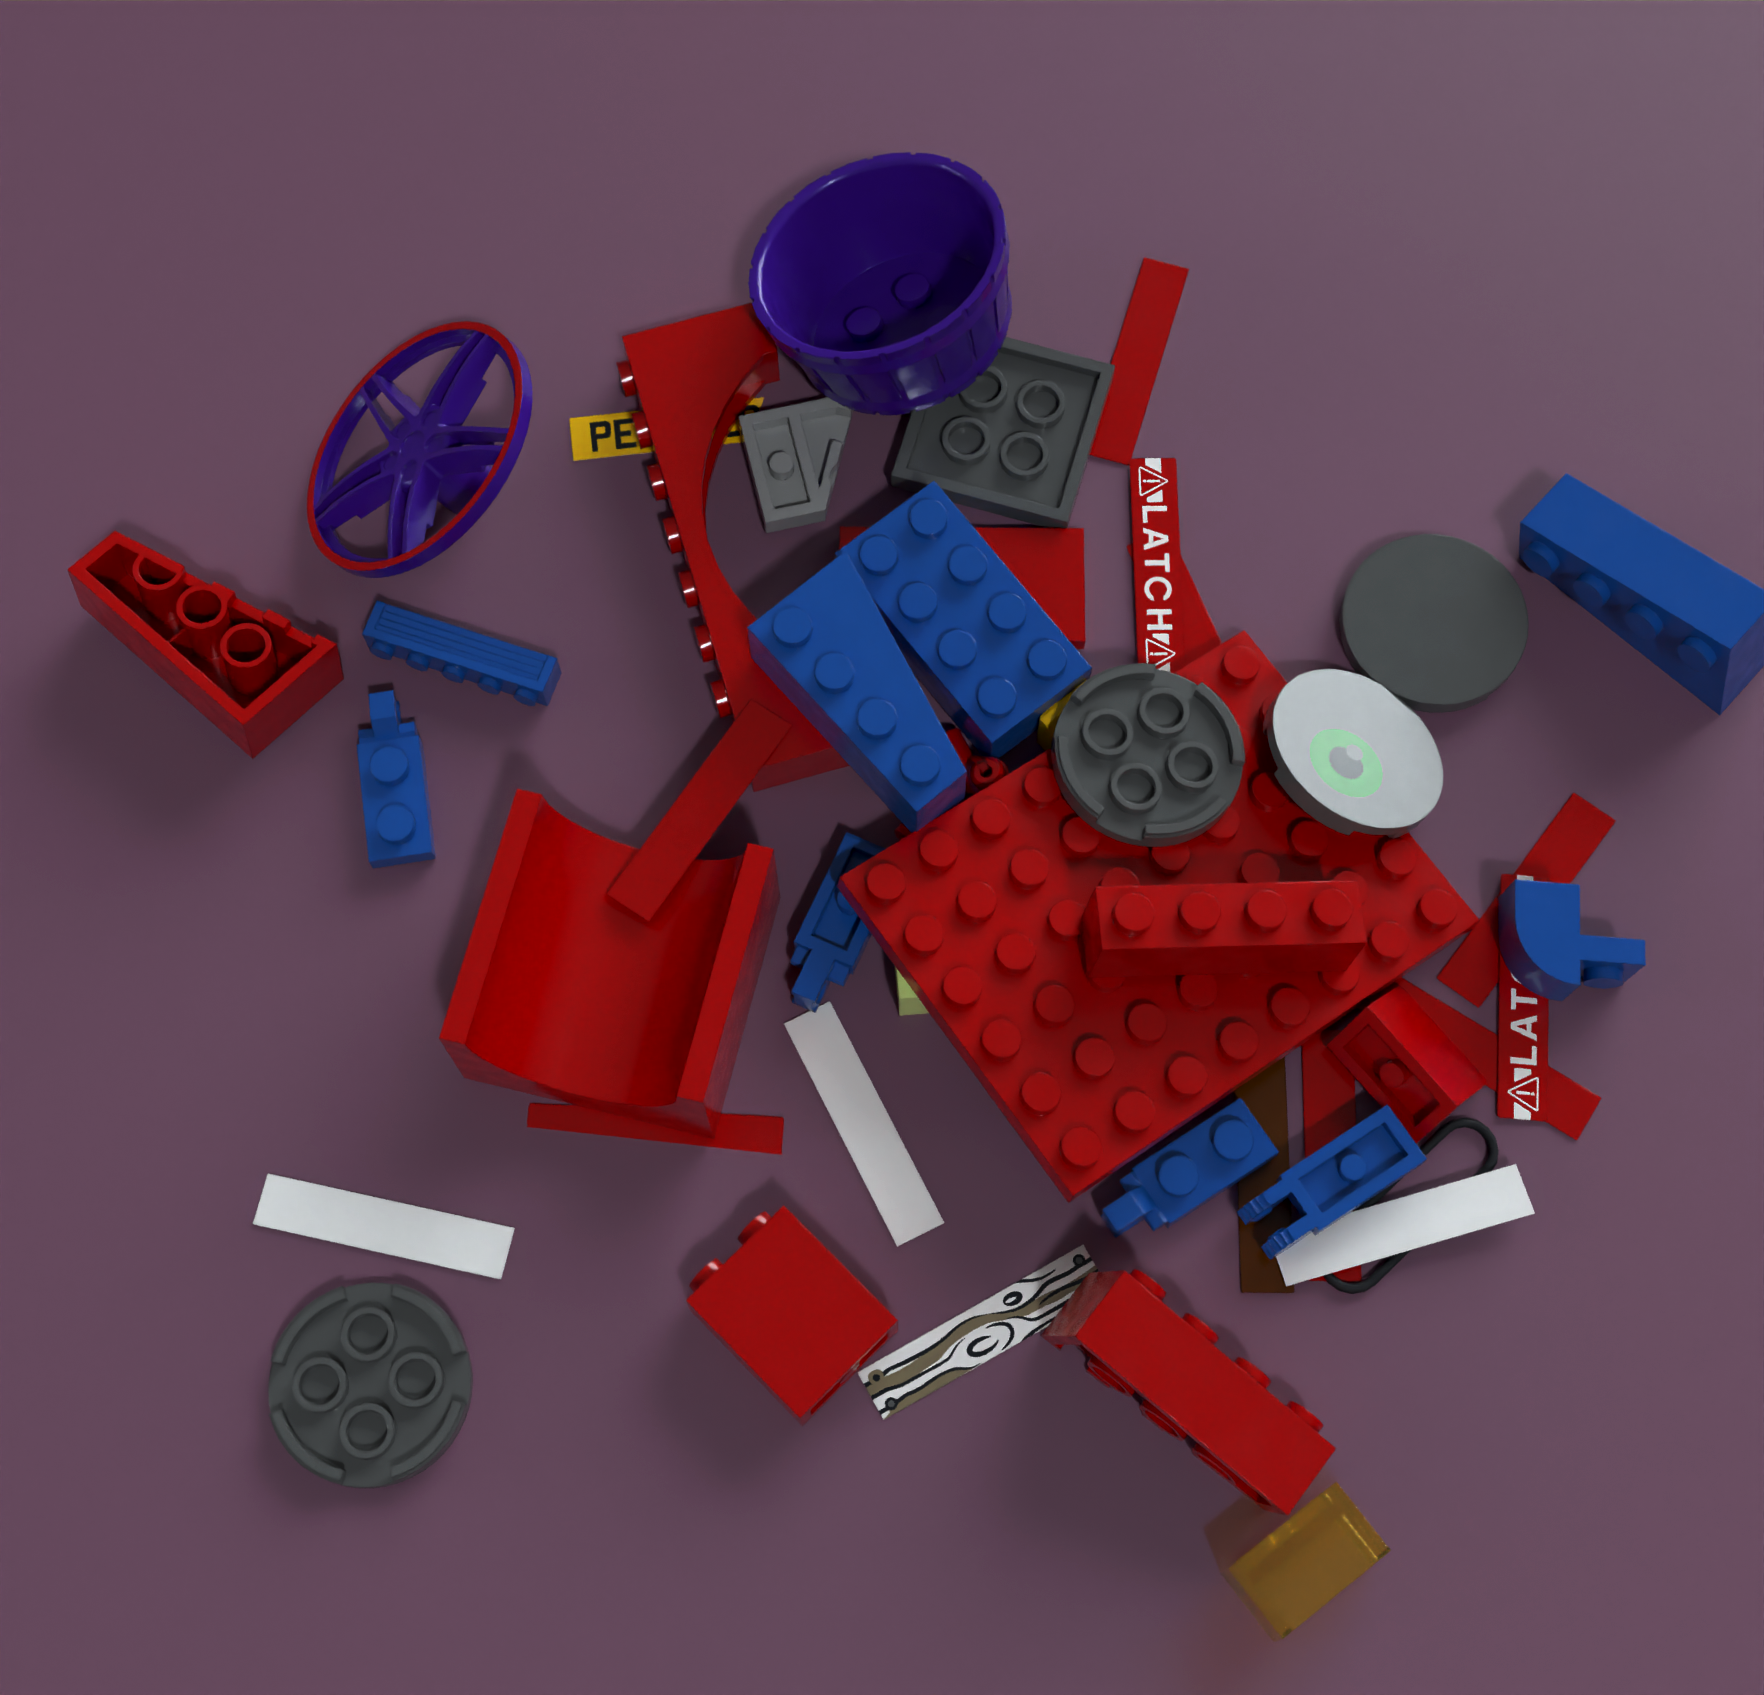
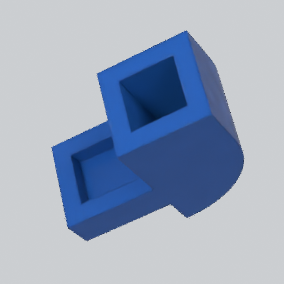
(1545, 946)

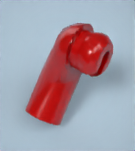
(980, 769)

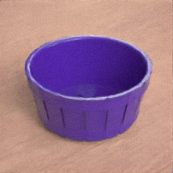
(887, 281)

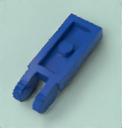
(1338, 1178)

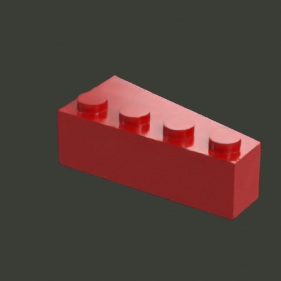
(219, 653)
(1193, 1387)

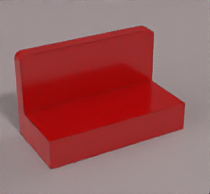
(1407, 1062)

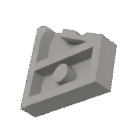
(795, 459)

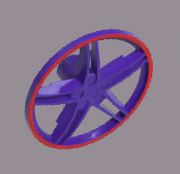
(424, 451)

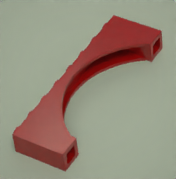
(690, 391)

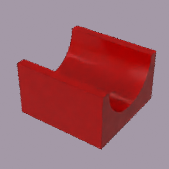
(591, 999)

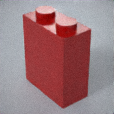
(790, 1313)

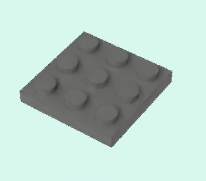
(1012, 436)

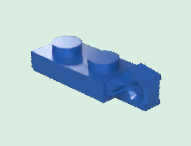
(394, 787)
(832, 932)
(1191, 1170)

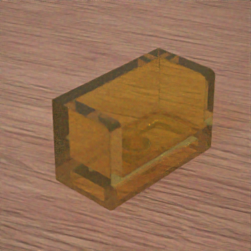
(1305, 1562)

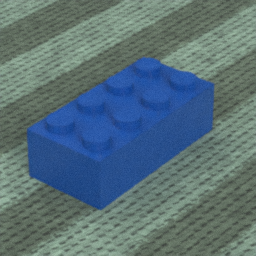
(965, 621)

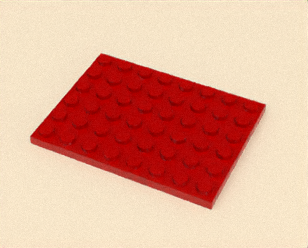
(1101, 1069)

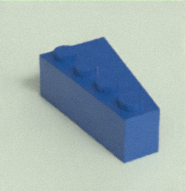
(1649, 589)
(856, 688)

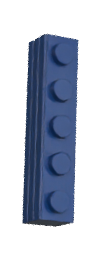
(461, 654)

